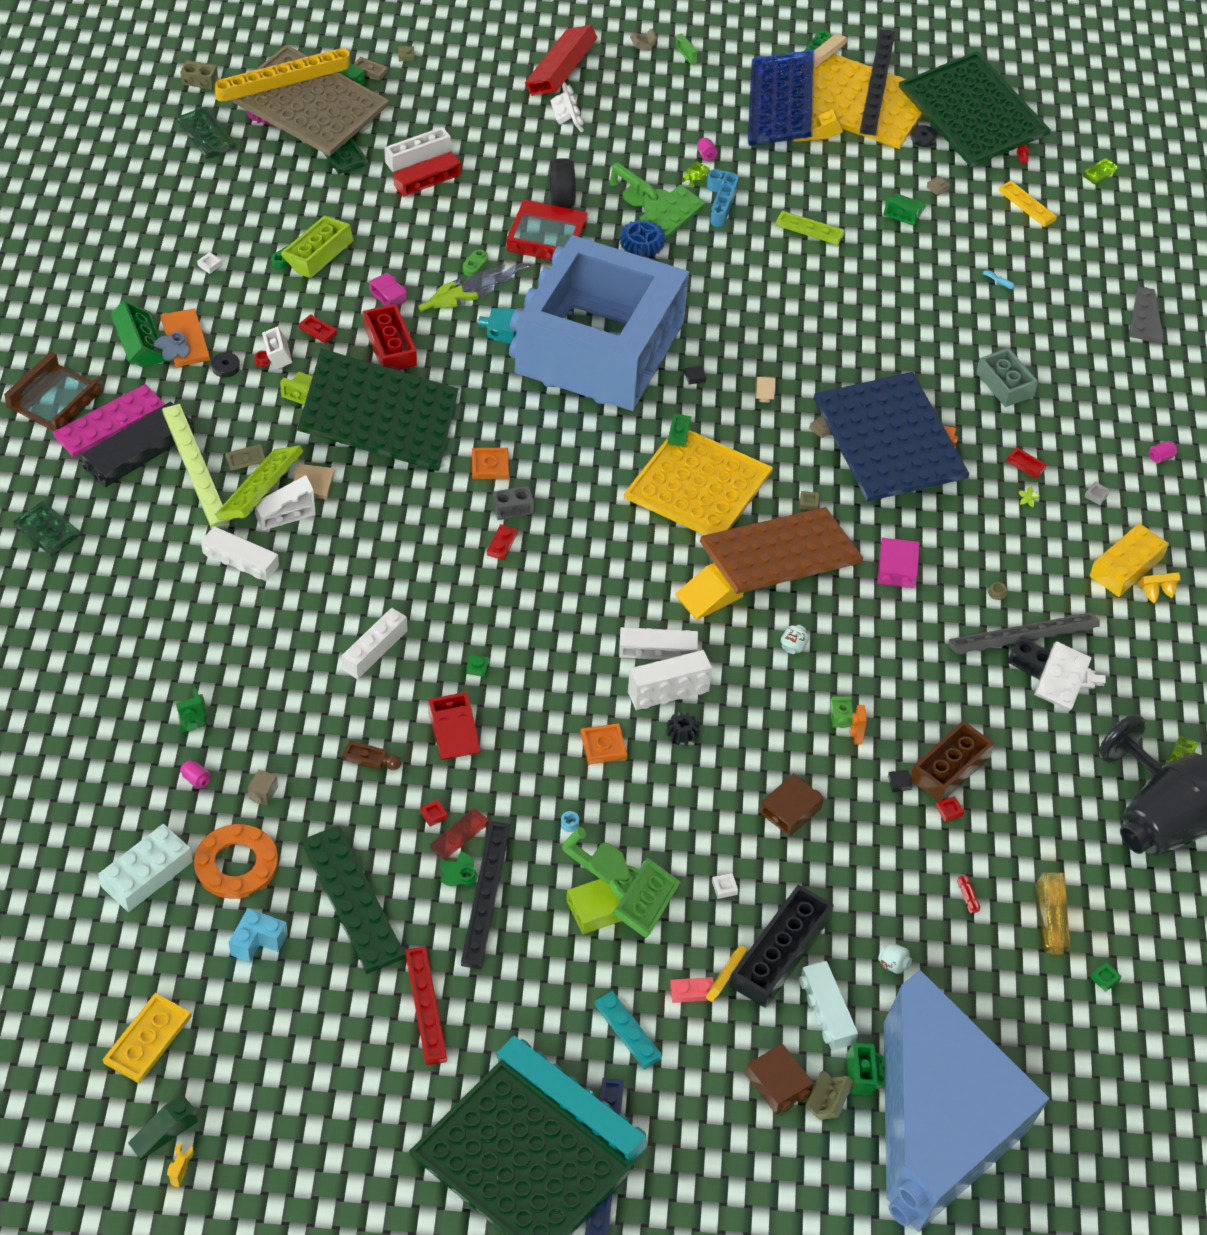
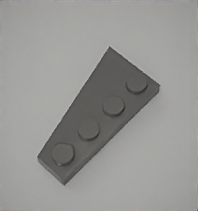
(1145, 317)

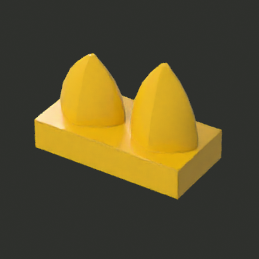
(1152, 583)

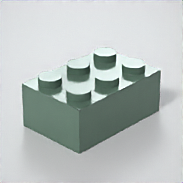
(1007, 377)

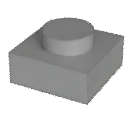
(1097, 493)

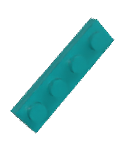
(628, 1030)

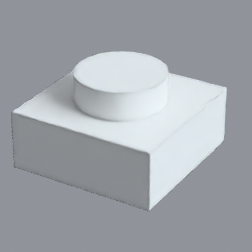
(209, 262)
(725, 885)

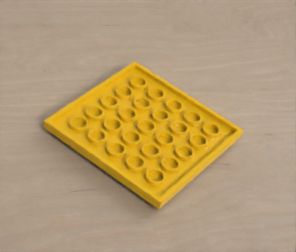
(699, 484)

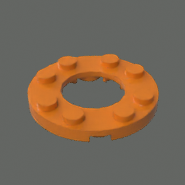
(236, 886)

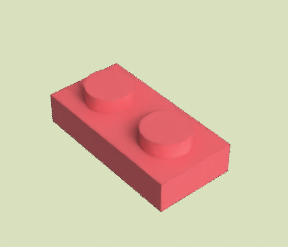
(690, 989)

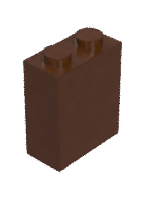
(791, 804)
(779, 1079)

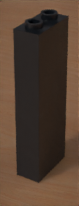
(130, 448)

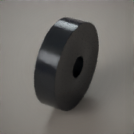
(924, 136)
(225, 364)

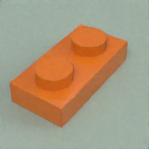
(859, 724)

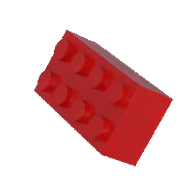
(390, 337)

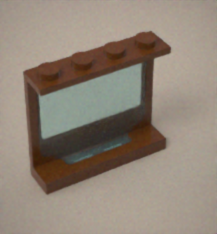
(52, 393)

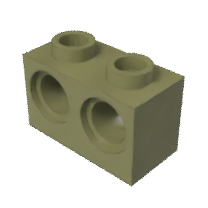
(199, 74)

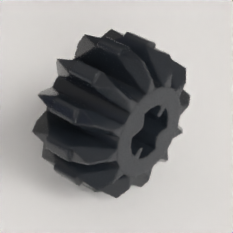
(683, 728)

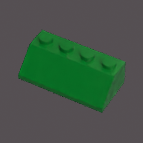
(137, 334)

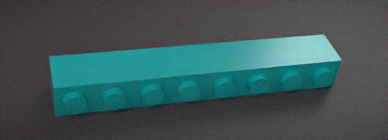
(574, 1099)

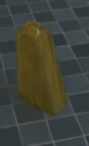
(1053, 912)

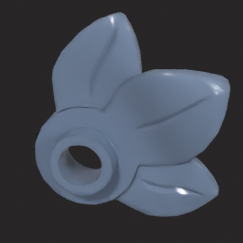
(172, 346)

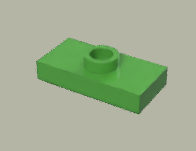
(686, 49)

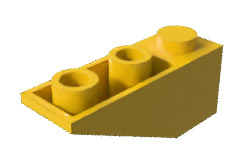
(824, 126)

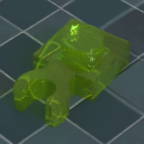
(696, 172)

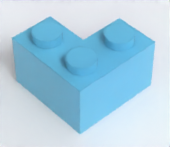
(257, 930)

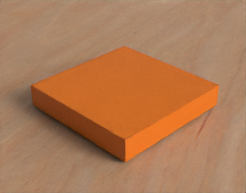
(490, 463)
(603, 743)

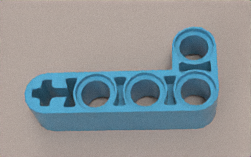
(726, 185)

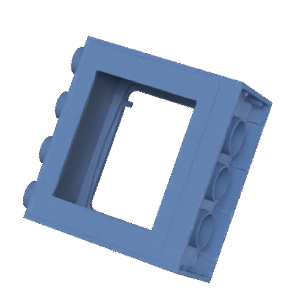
(611, 285)

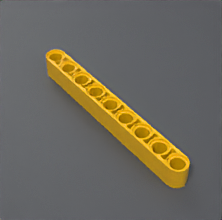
(282, 74)

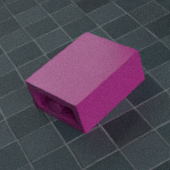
(898, 562)

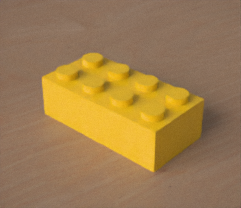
(1129, 559)

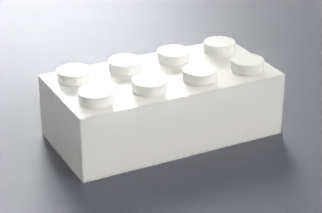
(669, 680)

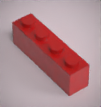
(427, 174)

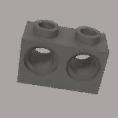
(513, 503)

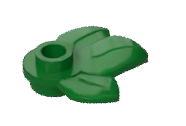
(456, 871)

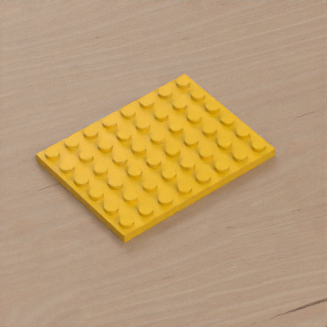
(844, 87)

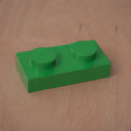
(679, 430)

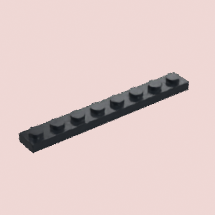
(485, 895)

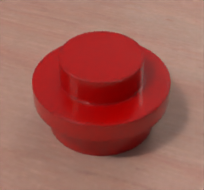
(261, 359)

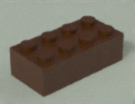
(952, 761)

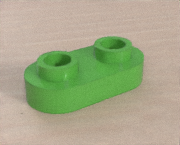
(475, 262)

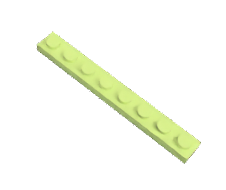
(194, 463)

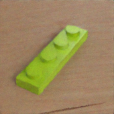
(810, 227)

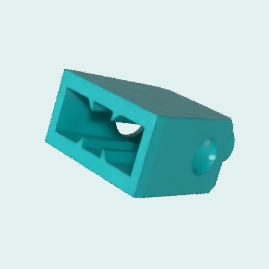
(498, 324)

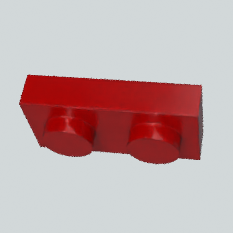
(318, 329)
(502, 542)

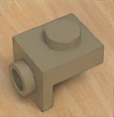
(644, 41)

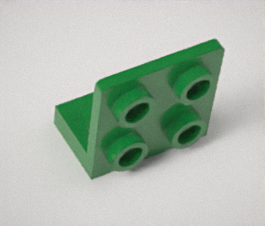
(904, 209)

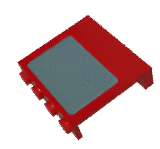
(543, 228)

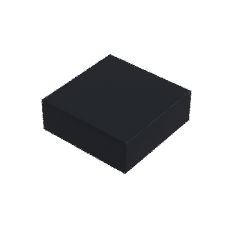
(695, 375)
(900, 780)

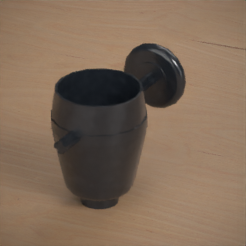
(1171, 804)

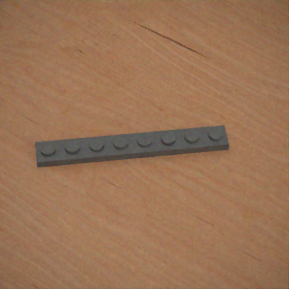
(1030, 631)

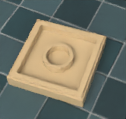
(319, 478)

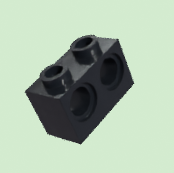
(1029, 657)

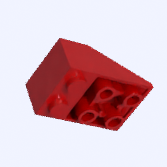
(453, 725)

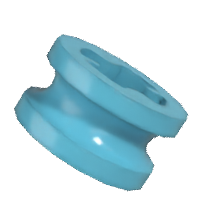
(566, 818)

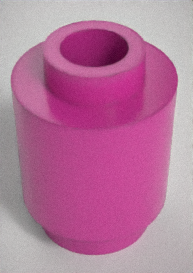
(706, 149)
(1162, 451)
(195, 774)

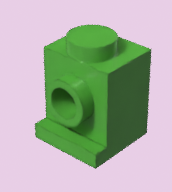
(841, 711)

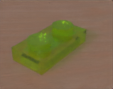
(1100, 171)

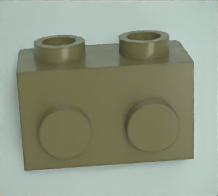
(829, 1096)

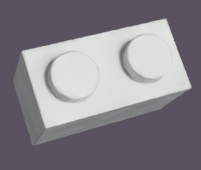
(277, 348)

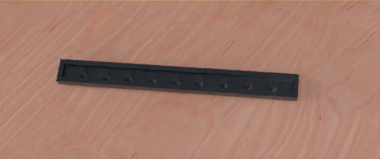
(877, 82)

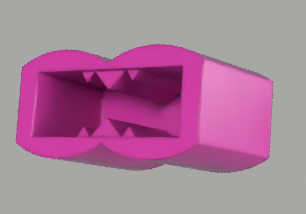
(388, 290)

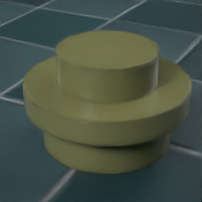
(997, 591)

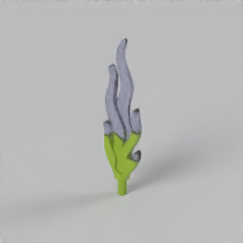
(455, 295)

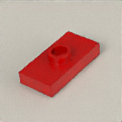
(1026, 463)

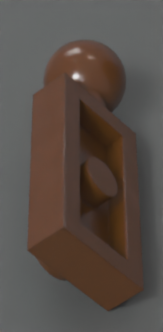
(370, 756)

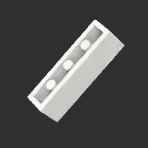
(417, 149)
(240, 553)
(374, 643)
(656, 643)

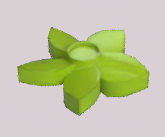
(1028, 497)

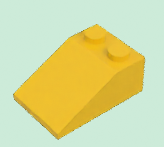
(707, 592)

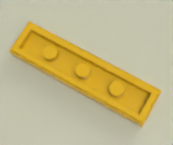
(1027, 203)

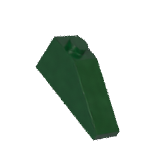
(164, 1127)

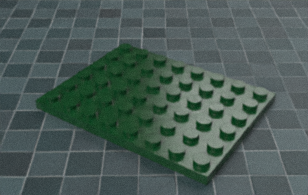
(974, 108)
(378, 409)
(520, 1157)

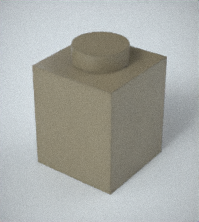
(262, 787)

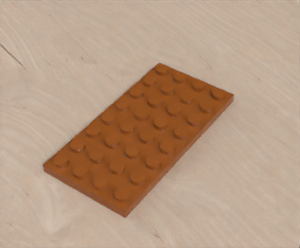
(781, 550)

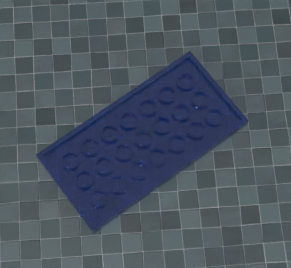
(781, 98)

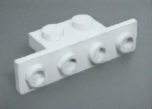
(565, 107)

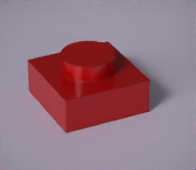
(950, 809)
(433, 813)

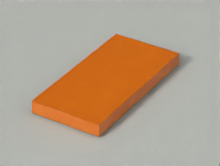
(187, 323)

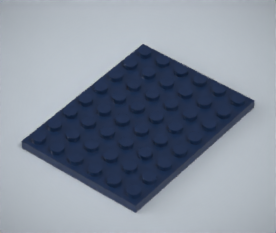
(890, 436)

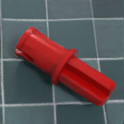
(1023, 152)

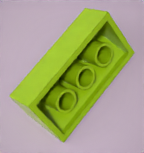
(318, 246)

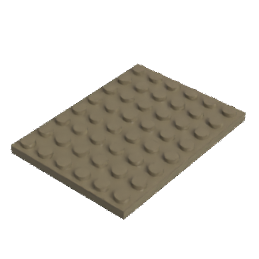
(316, 110)

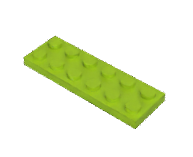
(259, 483)

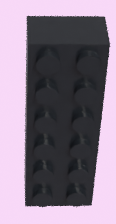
(781, 946)

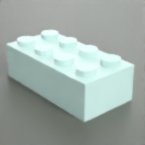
(145, 867)

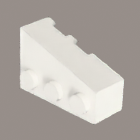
(286, 505)

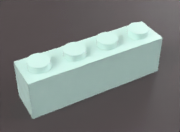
(828, 1005)

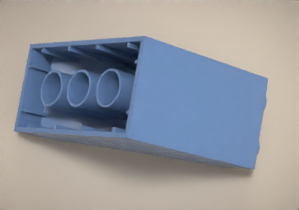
(947, 1102)

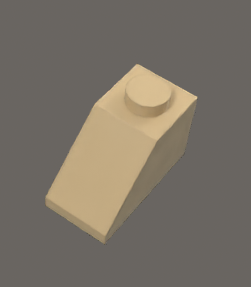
(764, 388)

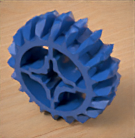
(642, 238)

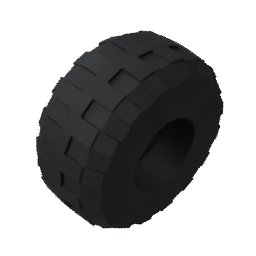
(562, 182)

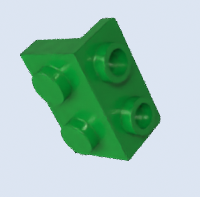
(192, 712)

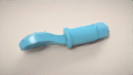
(1000, 280)

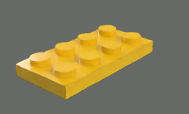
(147, 1038)

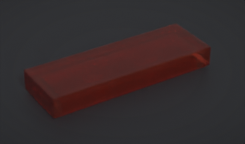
(459, 834)

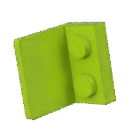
(296, 388)

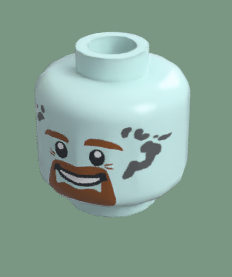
(794, 639)
(895, 958)

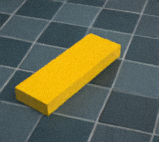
(726, 973)

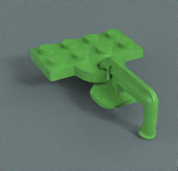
(665, 208)
(641, 891)

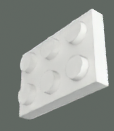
(1062, 676)

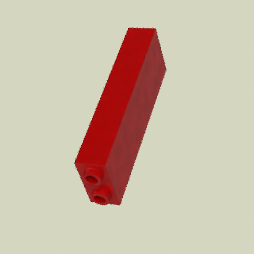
(561, 60)

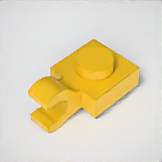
(178, 1169)

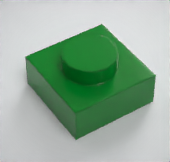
(477, 665)
(1105, 977)

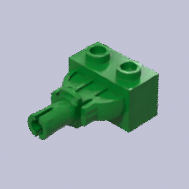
(865, 1069)

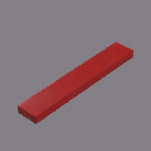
(426, 1006)

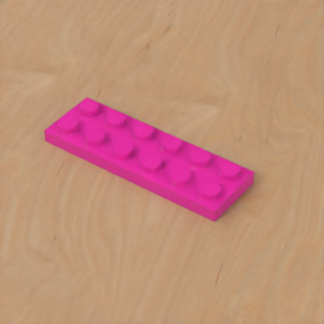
(107, 420)

